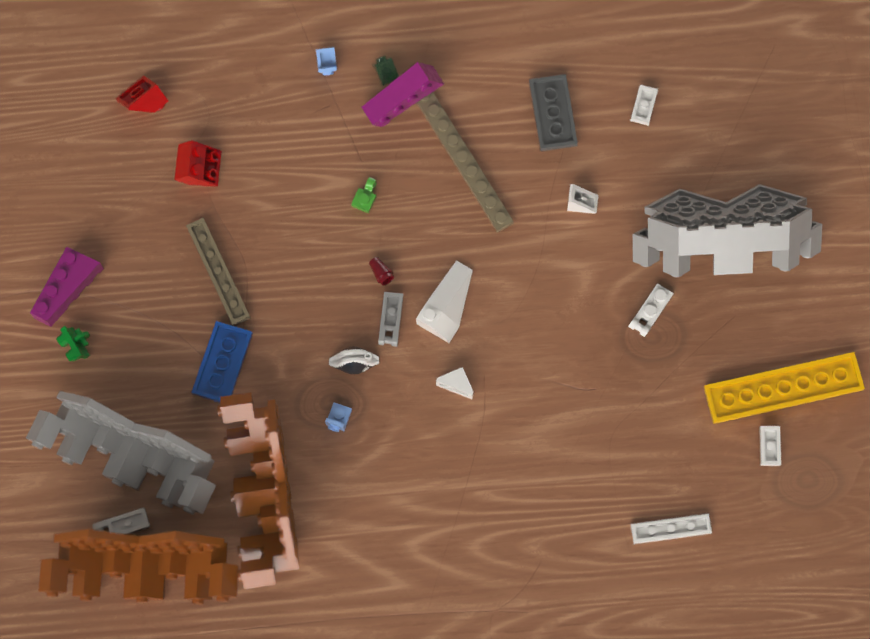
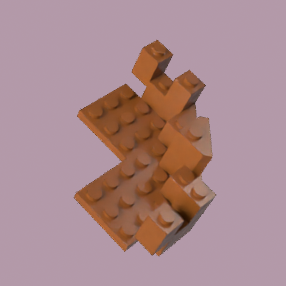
(262, 494)
(143, 561)

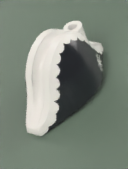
(354, 360)

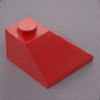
(143, 96)

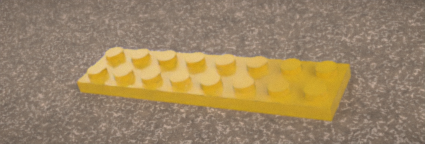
(783, 387)

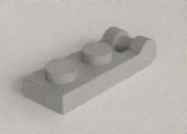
(390, 318)

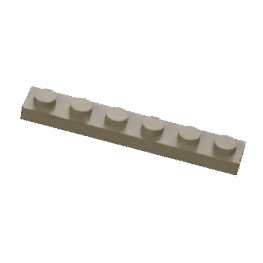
(218, 271)

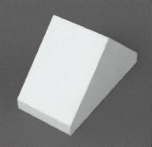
(582, 200)
(456, 382)

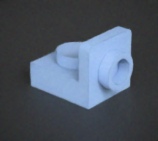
(338, 417)

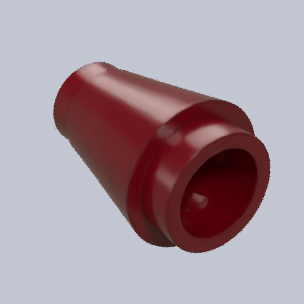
(381, 271)

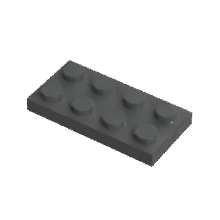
(553, 112)

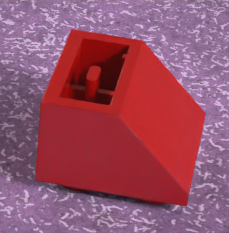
(197, 164)

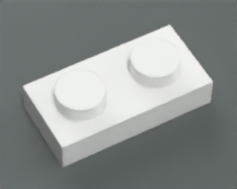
(644, 105)
(770, 446)

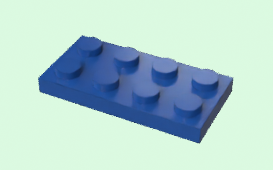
(222, 362)

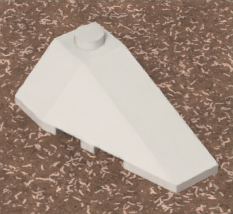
(445, 306)

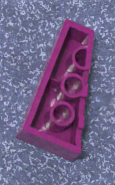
(402, 94)
(64, 285)

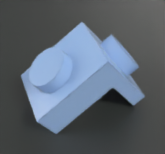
(326, 60)

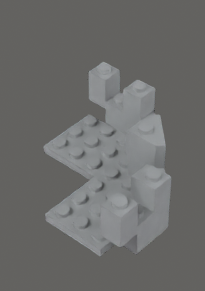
(730, 230)
(132, 447)

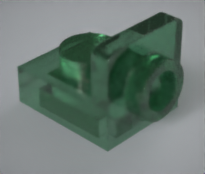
(385, 70)

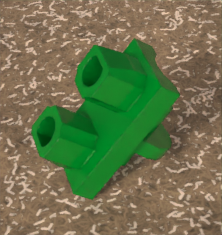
(77, 342)

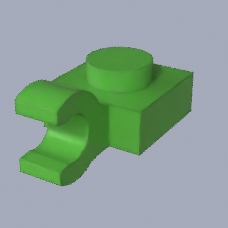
(365, 198)

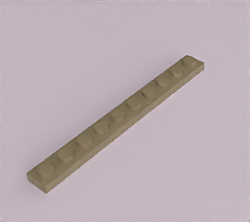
(465, 162)

